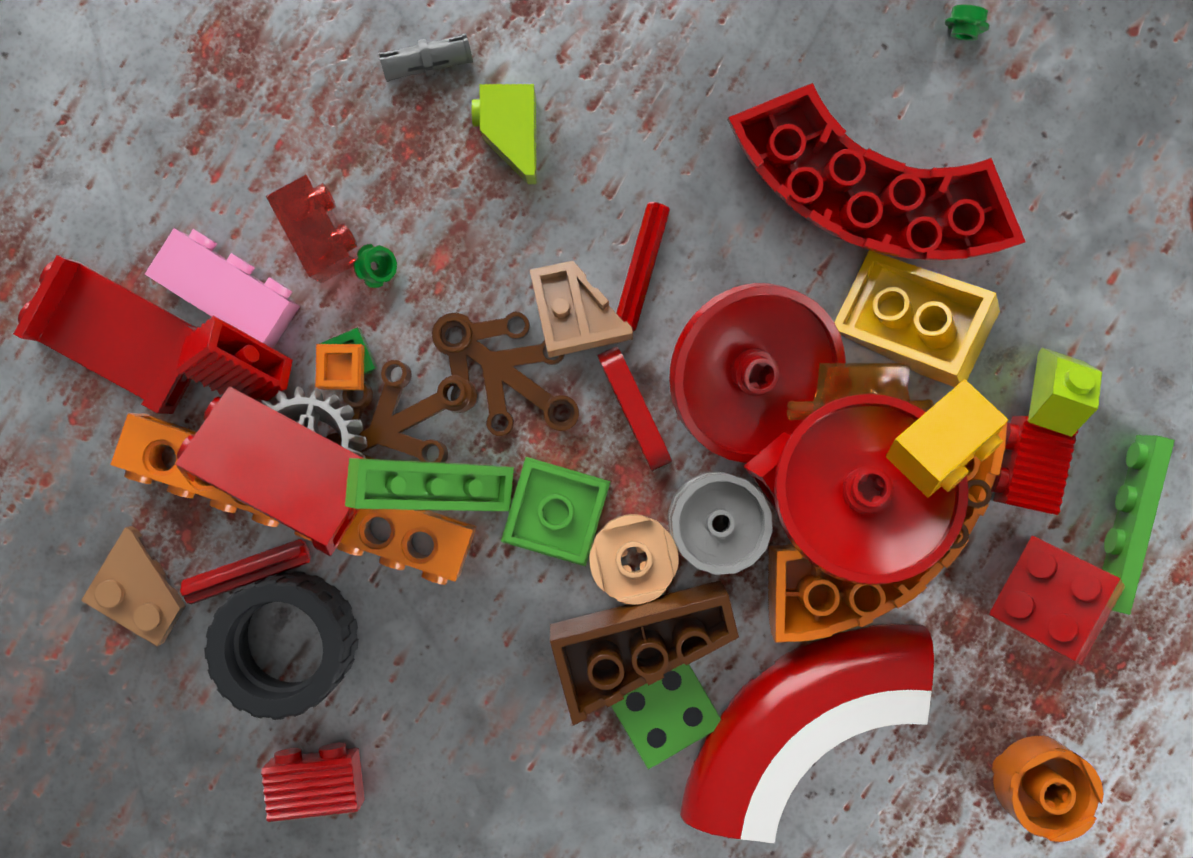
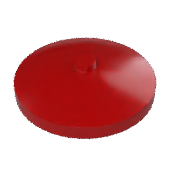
(746, 362)
(852, 505)

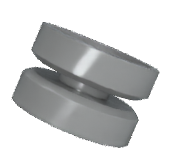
(745, 520)

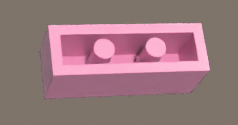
(223, 286)

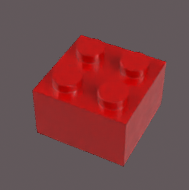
(1057, 599)

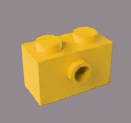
(947, 438)

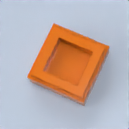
(340, 367)

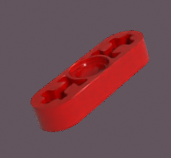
(634, 408)

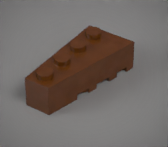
(634, 645)

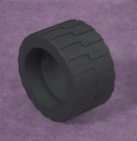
(244, 681)

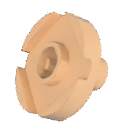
(654, 572)

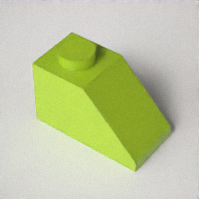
(509, 124)
(1063, 392)

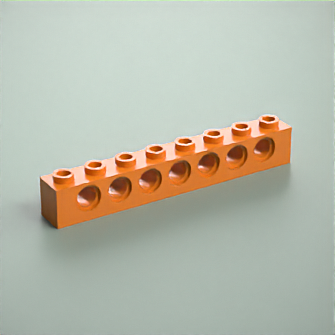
(141, 452)

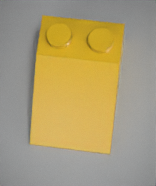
(918, 317)

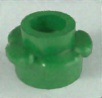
(967, 22)
(385, 263)

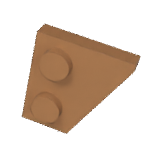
(574, 311)
(135, 590)

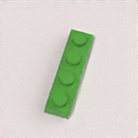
(427, 485)
(1136, 513)

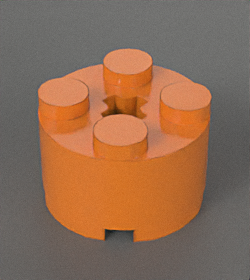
(1047, 788)

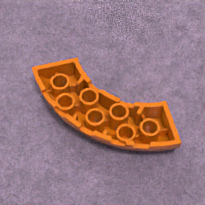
(815, 605)

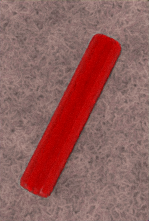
(642, 263)
(245, 571)

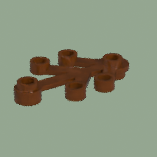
(498, 367)
(387, 428)

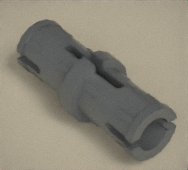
(426, 57)

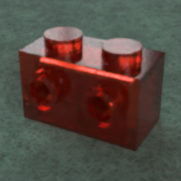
(313, 229)

